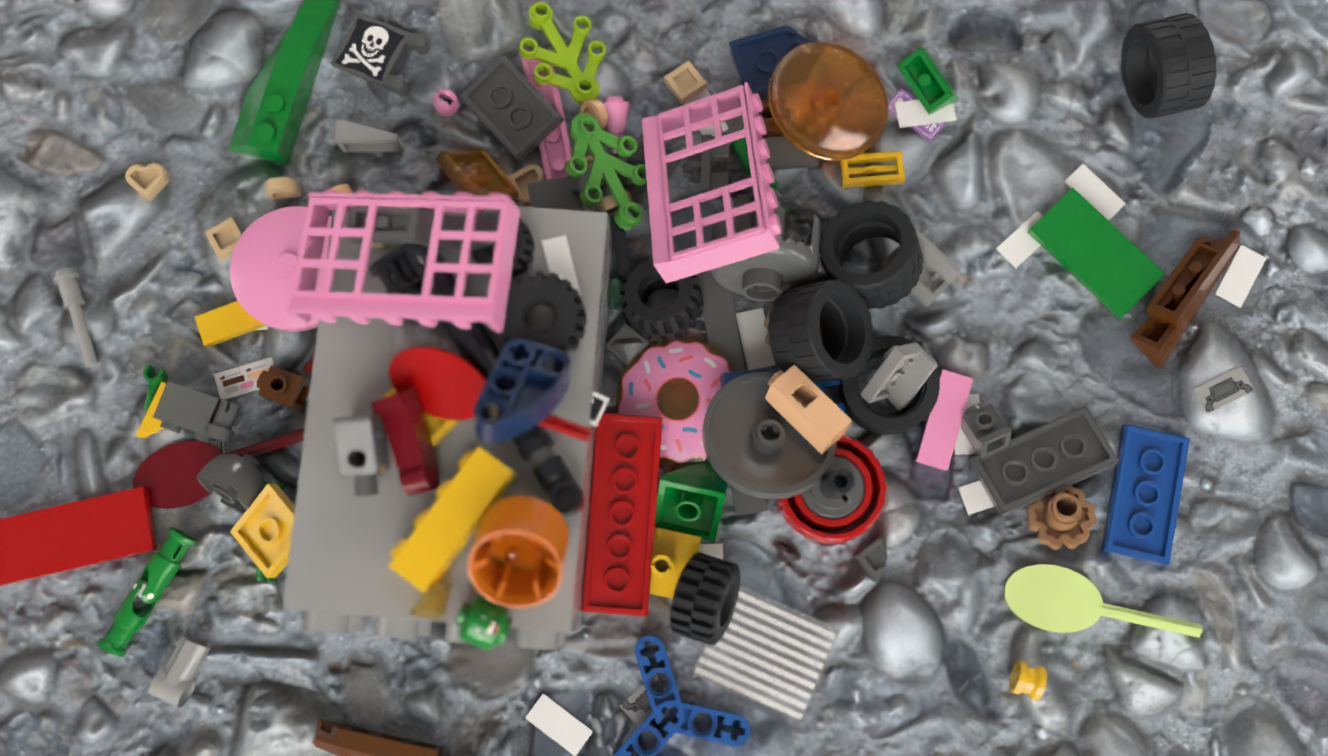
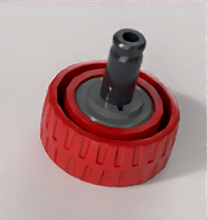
(843, 500)

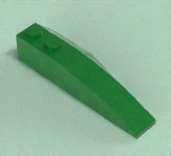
(283, 87)

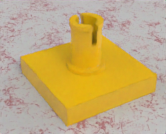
(267, 530)
(669, 558)

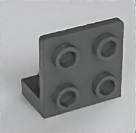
(561, 193)

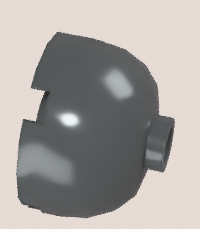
(233, 479)

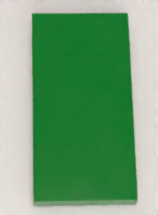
(1096, 253)

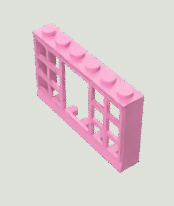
(734, 246)
(397, 307)

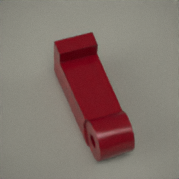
(409, 441)

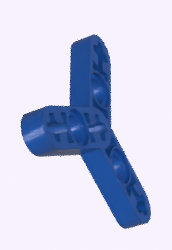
(685, 712)

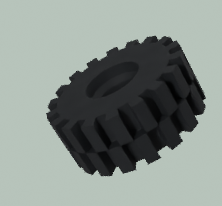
(556, 294)

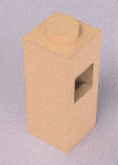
(807, 408)

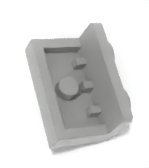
(936, 274)
(899, 375)

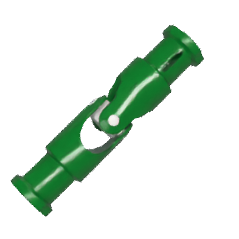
(155, 578)

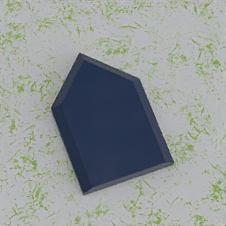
(761, 53)

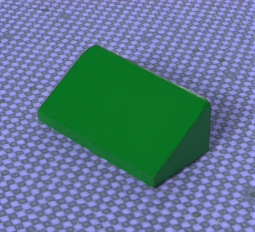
(927, 80)

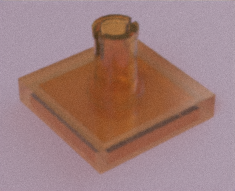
(475, 173)

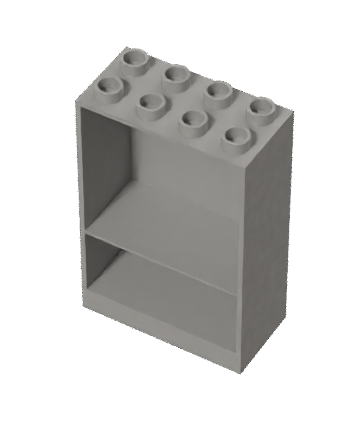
(346, 539)

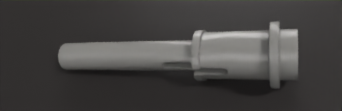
(73, 302)

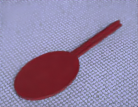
(173, 469)

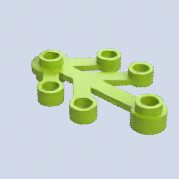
(563, 56)

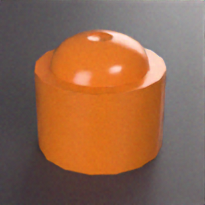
(519, 552)

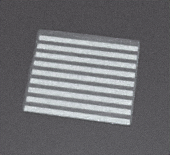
(769, 654)

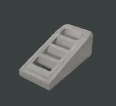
(362, 138)

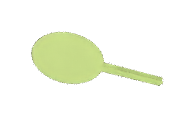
(1069, 602)

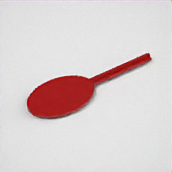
(451, 386)

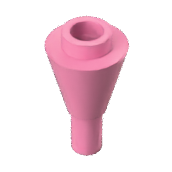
(617, 116)

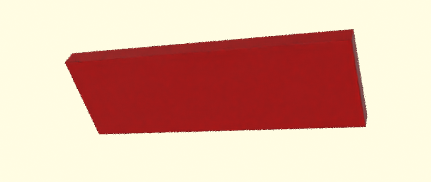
(622, 514)
(76, 535)

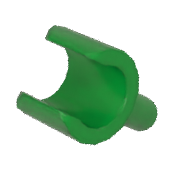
(154, 383)

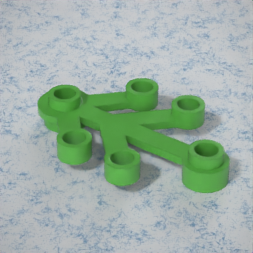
(606, 166)

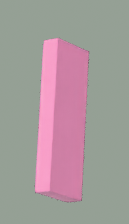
(944, 421)

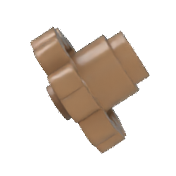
(1062, 518)

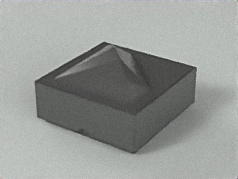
(626, 344)

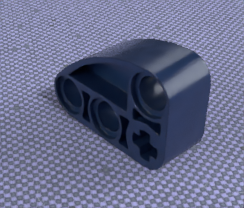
(533, 393)

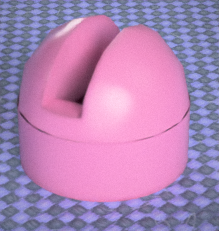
(442, 106)

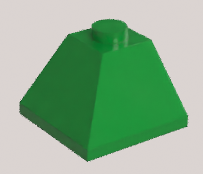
(691, 501)

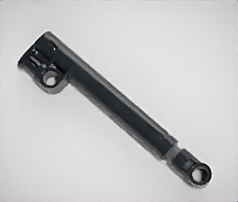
(477, 347)

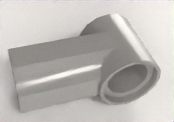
(176, 680)

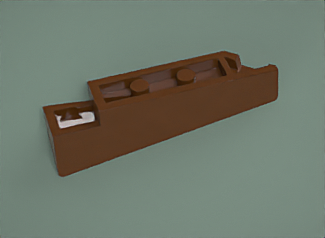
(1183, 296)
(356, 741)

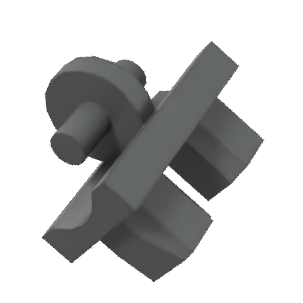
(705, 166)

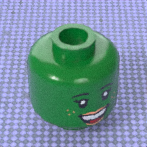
(483, 623)

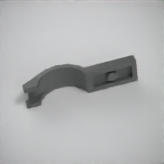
(415, 226)

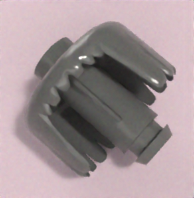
(771, 273)

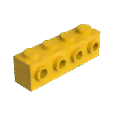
(452, 519)

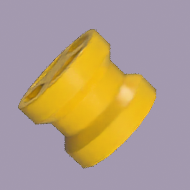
(1028, 680)

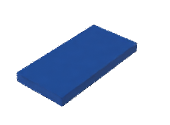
(1145, 494)

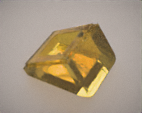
(434, 602)

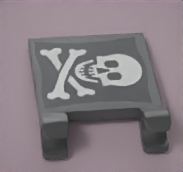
(373, 51)

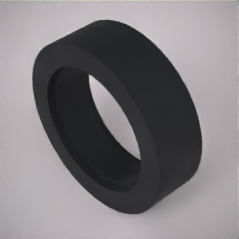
(885, 424)

